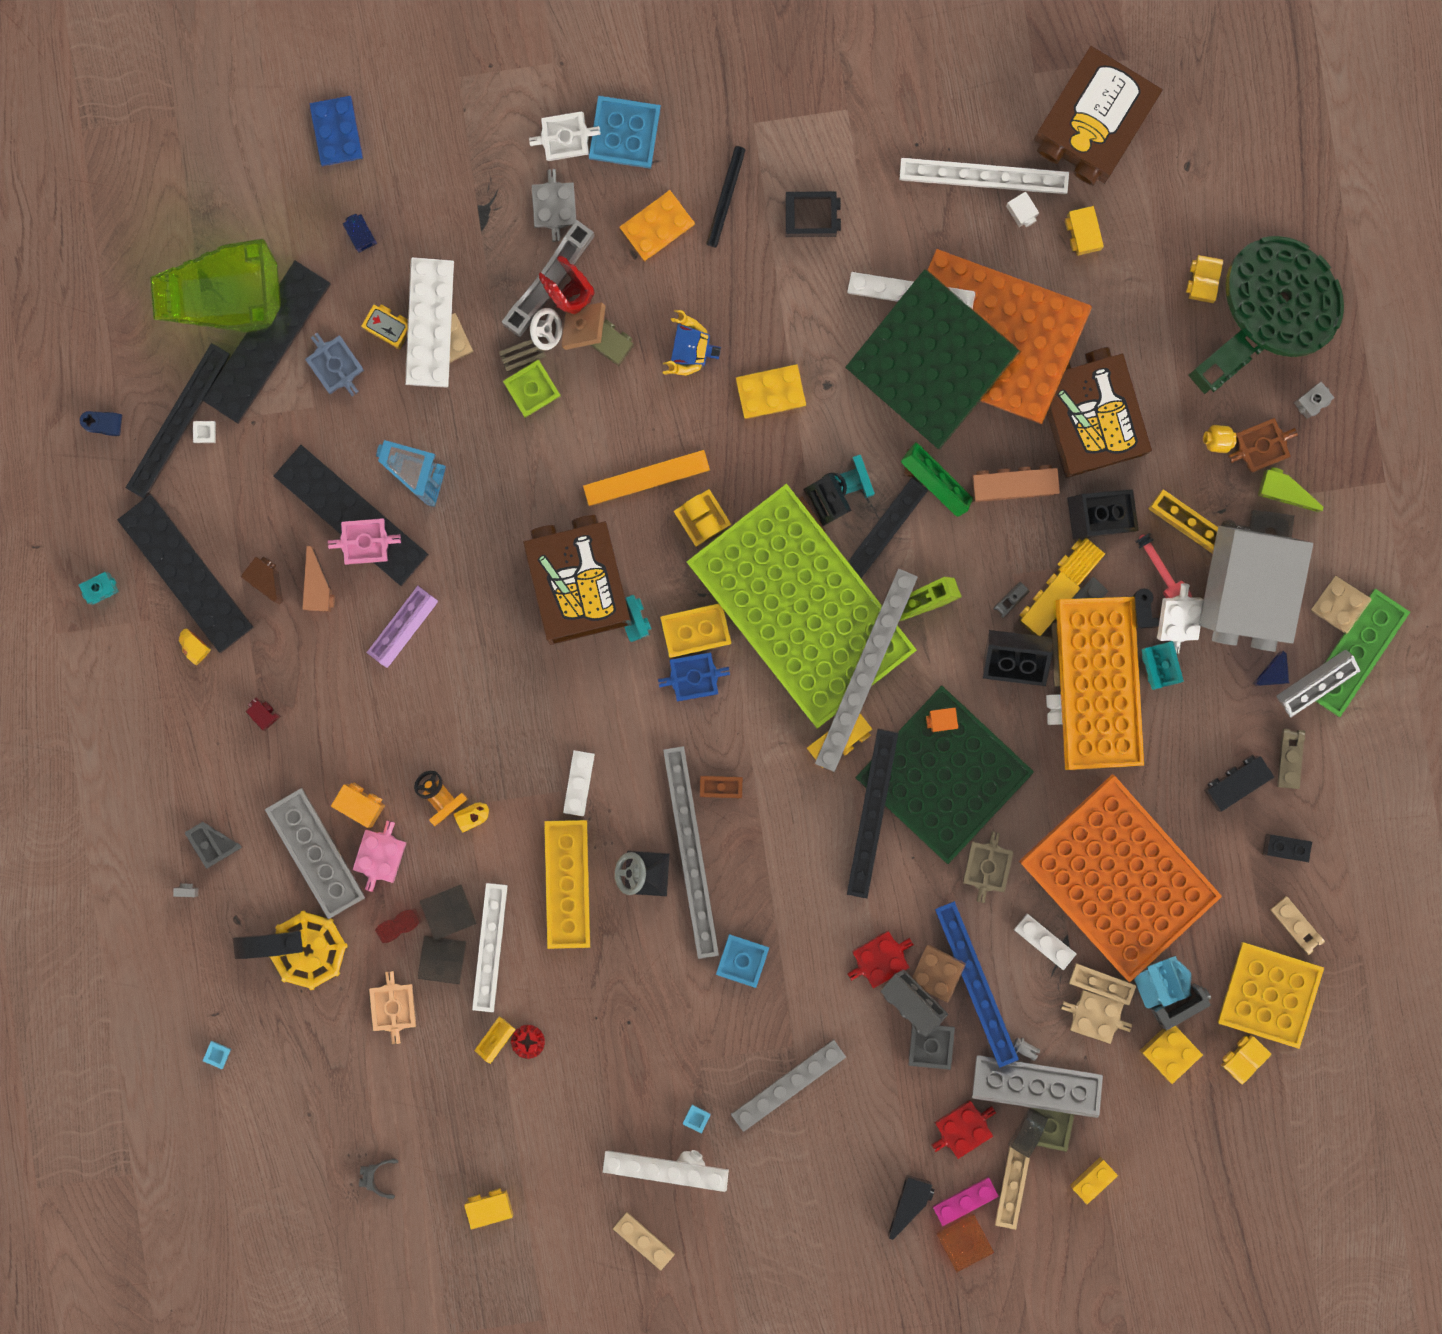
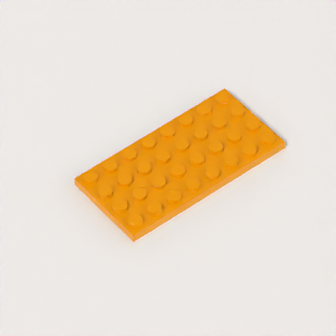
(1099, 683)

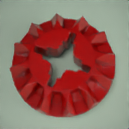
(535, 1034)

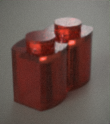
(402, 923)

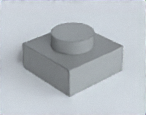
(185, 890)

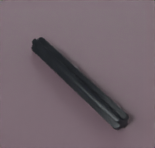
(725, 197)

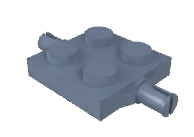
(334, 364)

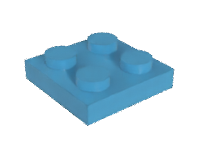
(742, 961)

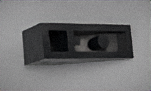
(911, 1201)

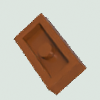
(721, 787)

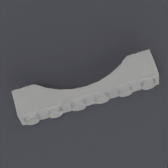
(535, 297)

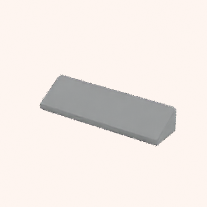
(1318, 683)

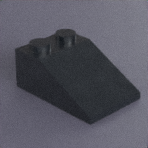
(1102, 514)

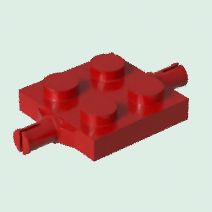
(880, 959)
(963, 1129)

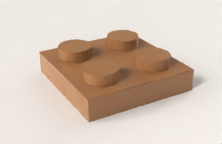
(938, 973)

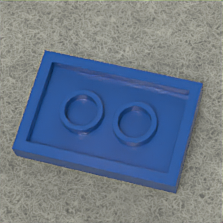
(336, 131)

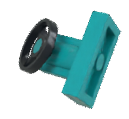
(855, 479)

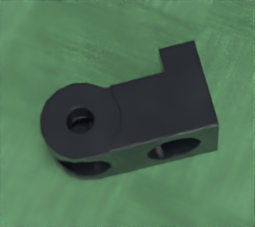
(1143, 609)

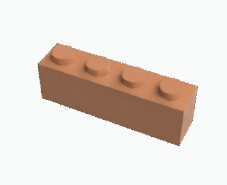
(1015, 485)

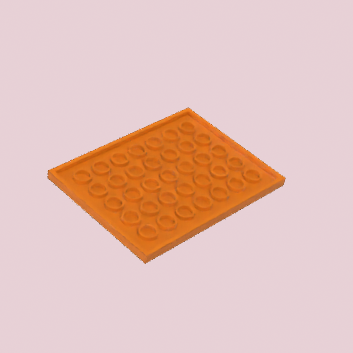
(1032, 319)
(1120, 878)

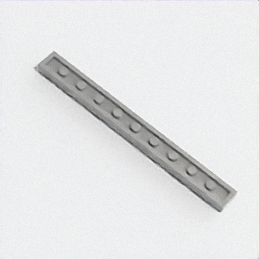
(866, 670)
(691, 852)

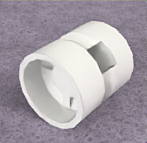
(1055, 715)

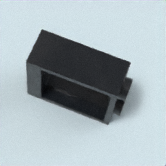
(791, 231)

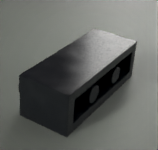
(1238, 782)

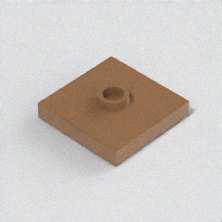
(584, 327)

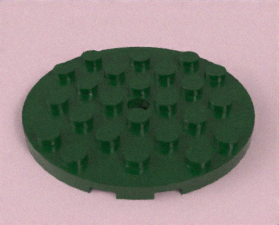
(1265, 317)

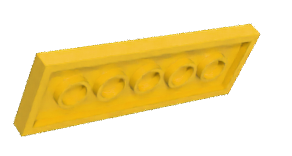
(567, 884)

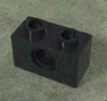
(1287, 848)

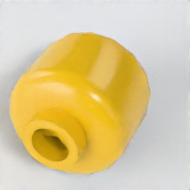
(1219, 438)

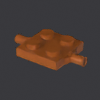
(1262, 445)

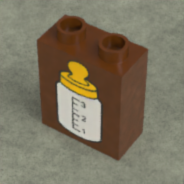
(1096, 116)

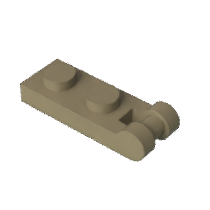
(1290, 759)

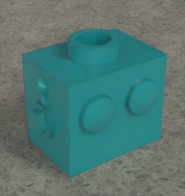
(106, 589)

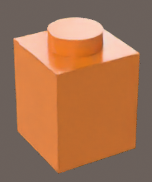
(942, 720)

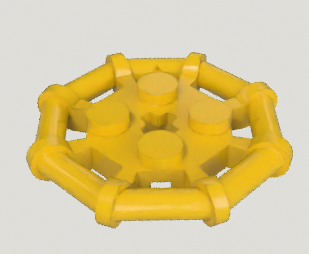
(318, 944)

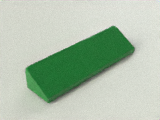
(937, 480)

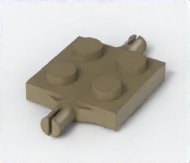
(988, 867)

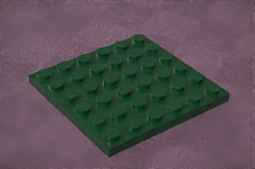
(932, 359)
(949, 779)

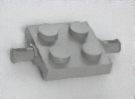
(553, 205)

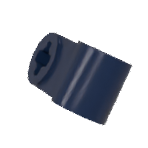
(105, 423)

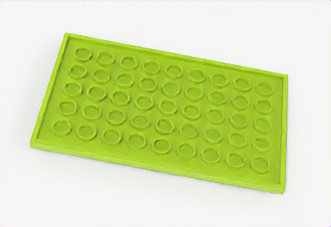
(796, 602)

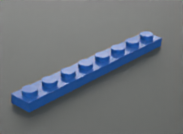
(977, 985)

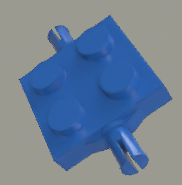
(694, 677)

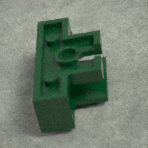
(1229, 358)

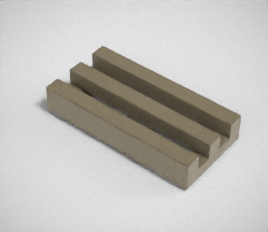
(517, 347)

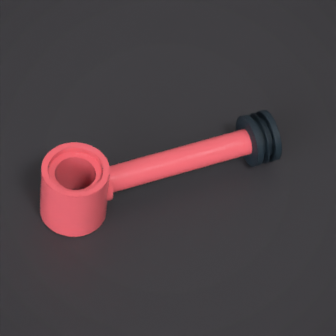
(1173, 588)

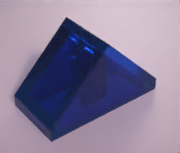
(1275, 672)

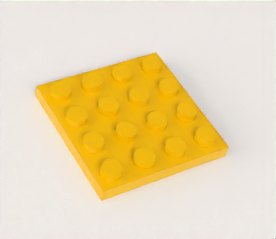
(1270, 995)

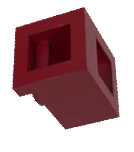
(262, 713)

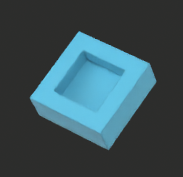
(217, 1054)
(696, 1118)

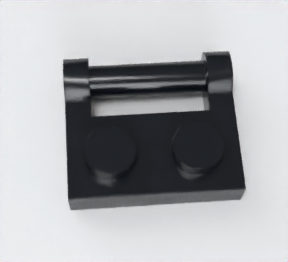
(831, 497)

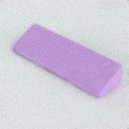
(402, 627)

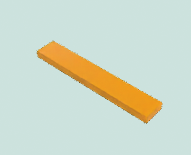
(646, 478)

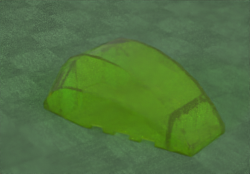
(221, 289)

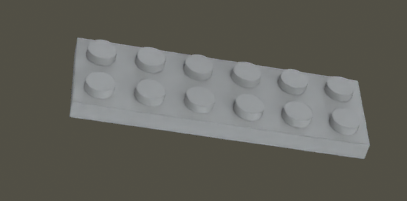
(315, 853)
(1038, 1087)

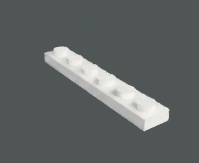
(892, 288)
(490, 947)
(665, 1171)

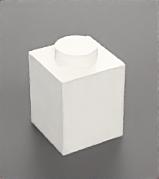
(1023, 210)

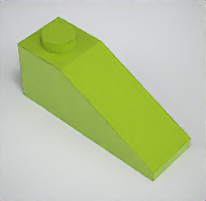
(1284, 489)
(931, 597)

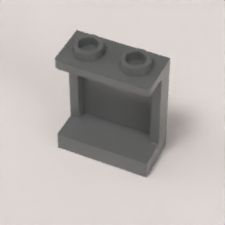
(1183, 1012)

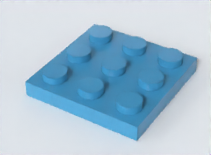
(626, 132)

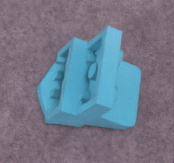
(1164, 983)

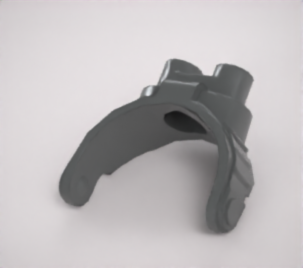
(368, 1178)

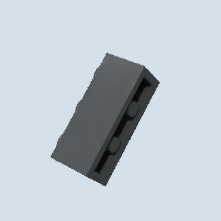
(914, 1003)

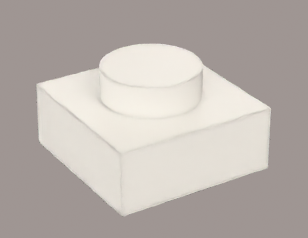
(204, 432)

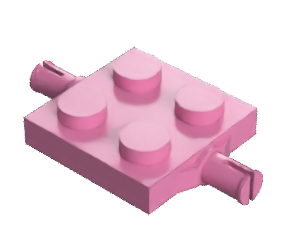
(364, 541)
(379, 856)

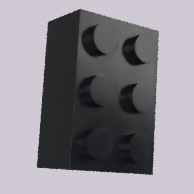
(1017, 658)

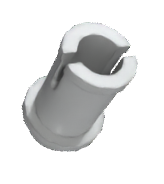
(1025, 1048)

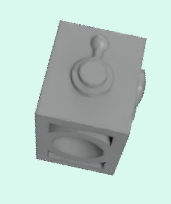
(1310, 407)

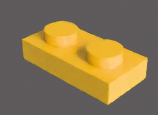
(494, 1040)

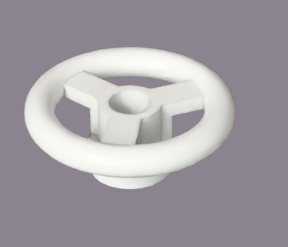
(543, 328)

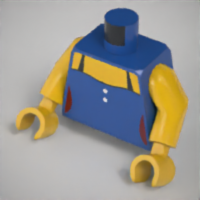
(690, 347)

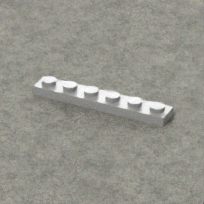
(788, 1085)

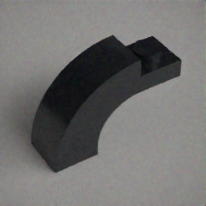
(267, 945)

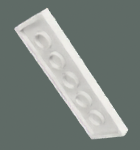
(429, 322)

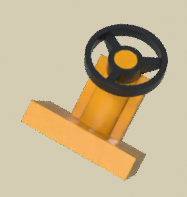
(438, 796)

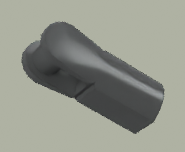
(1013, 597)

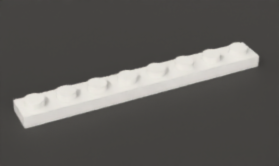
(984, 176)

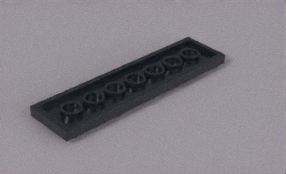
(263, 349)
(340, 503)
(185, 573)

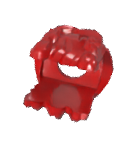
(577, 285)

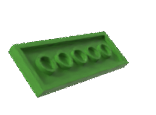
(1366, 643)

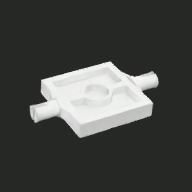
(564, 136)
(1180, 618)

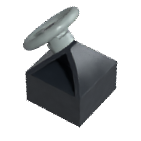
(644, 873)

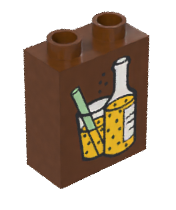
(1097, 415)
(576, 580)

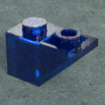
(359, 232)

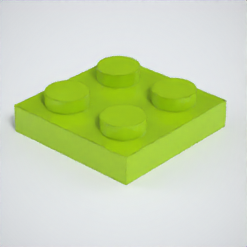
(531, 388)

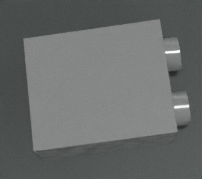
(1255, 587)

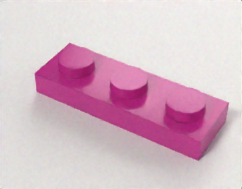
(965, 1201)

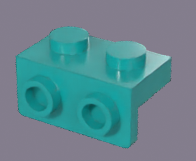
(640, 625)
(1162, 665)

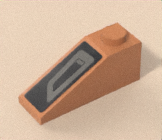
(317, 590)

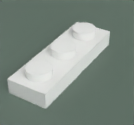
(578, 783)
(1045, 941)

